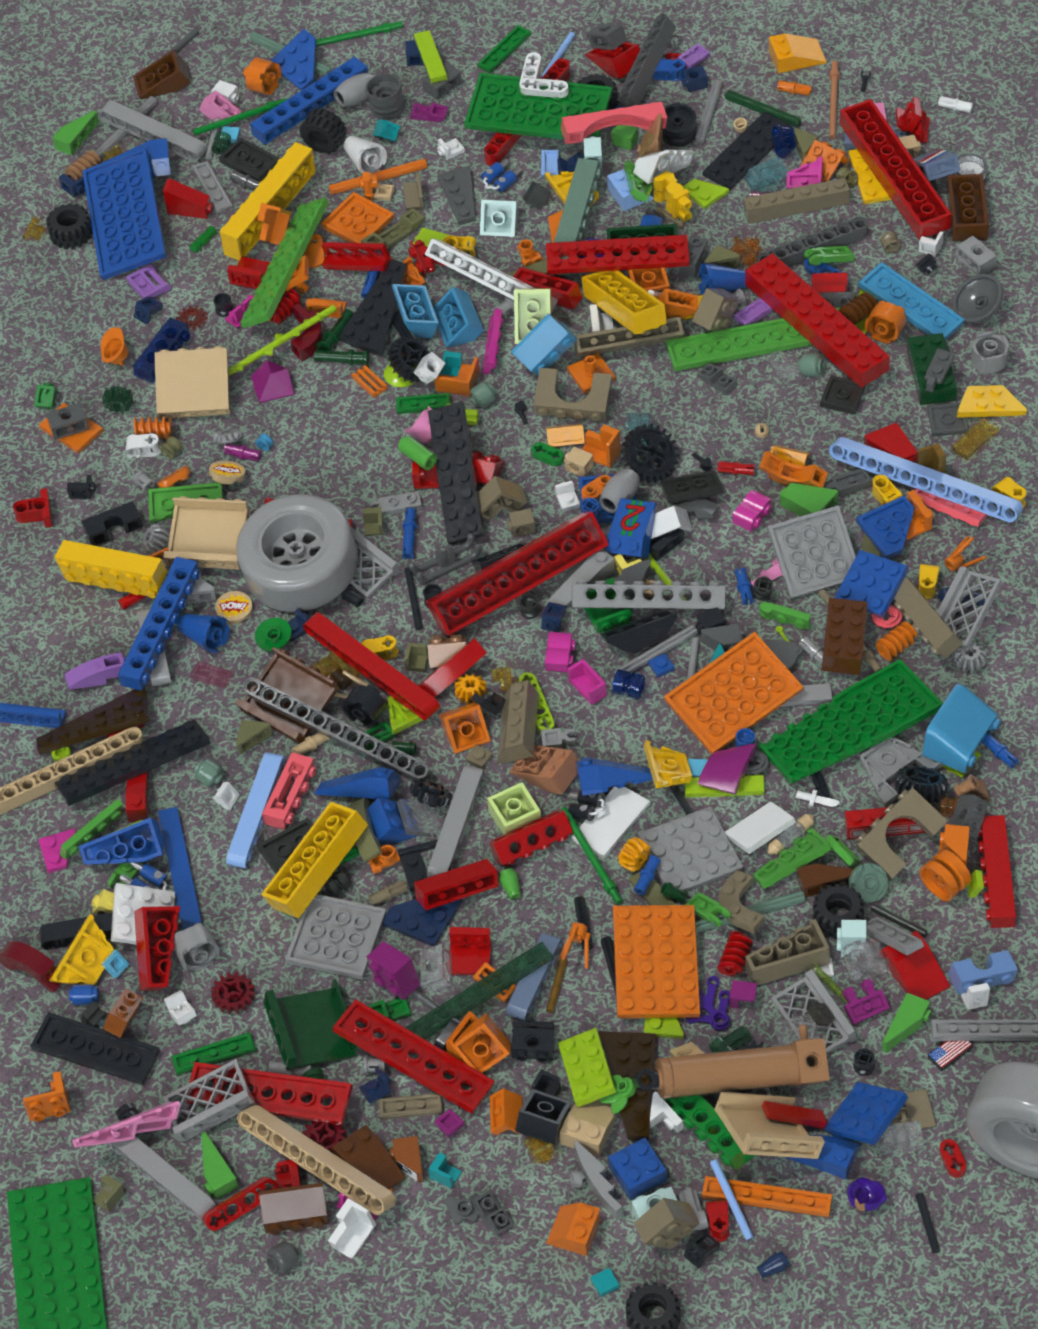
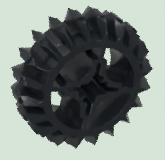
(405, 356)
(926, 781)

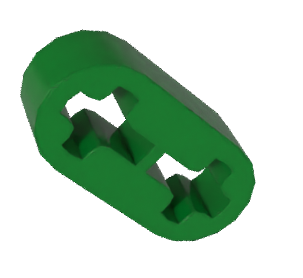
(547, 454)

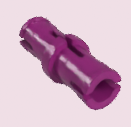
(242, 452)

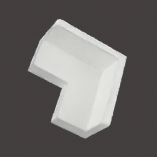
(670, 520)
(353, 1230)

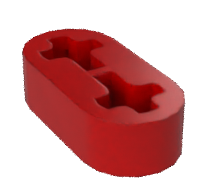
(956, 1156)

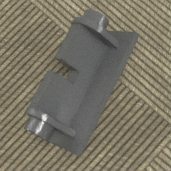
(838, 299)

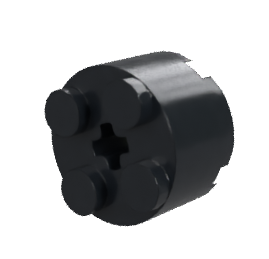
(364, 705)

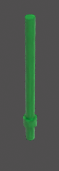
(385, 27)
(269, 106)
(609, 885)

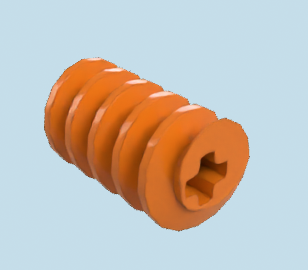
(159, 428)
(896, 640)

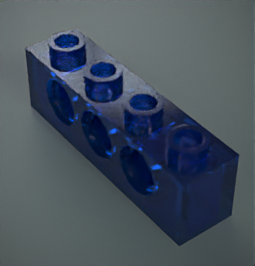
(169, 338)

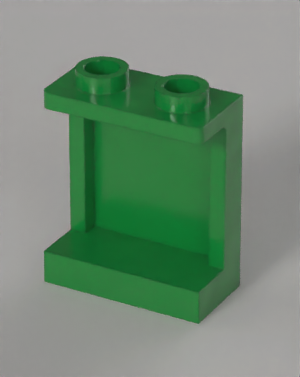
(606, 618)

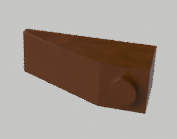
(818, 876)

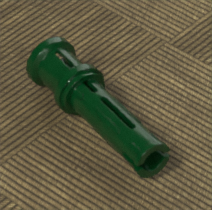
(332, 336)
(350, 357)

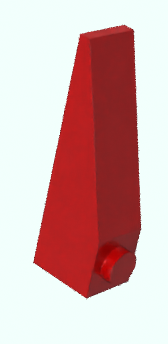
(564, 290)
(137, 798)

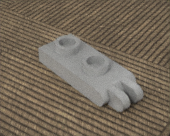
(398, 503)

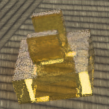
(112, 152)
(32, 229)

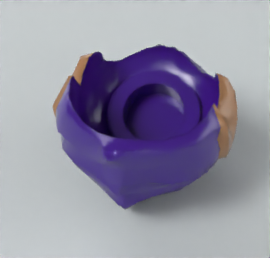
(866, 1194)

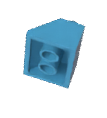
(416, 309)
(457, 318)
(544, 344)

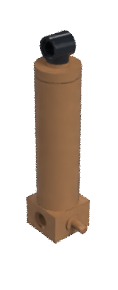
(739, 1069)

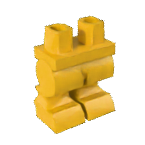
(675, 195)

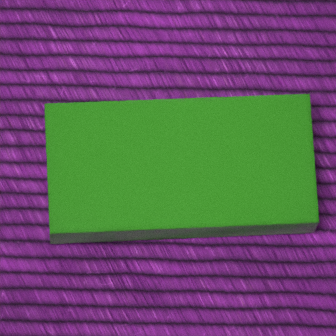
(843, 851)

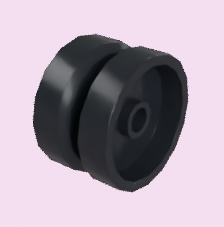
(680, 125)

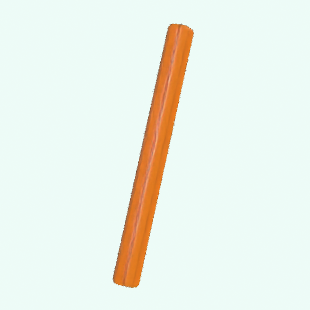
(381, 175)

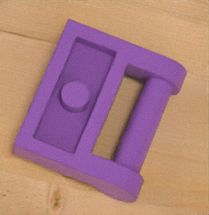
(144, 286)

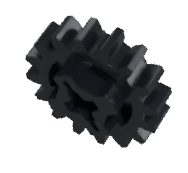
(430, 793)

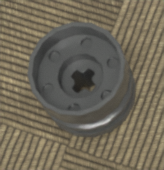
(385, 96)

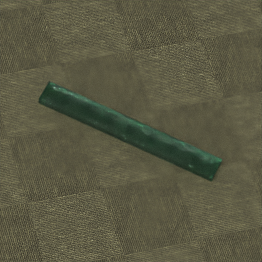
(481, 991)

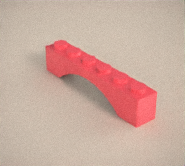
(581, 126)

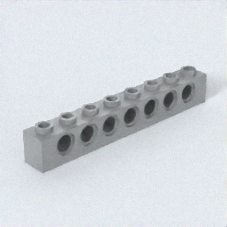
(580, 600)

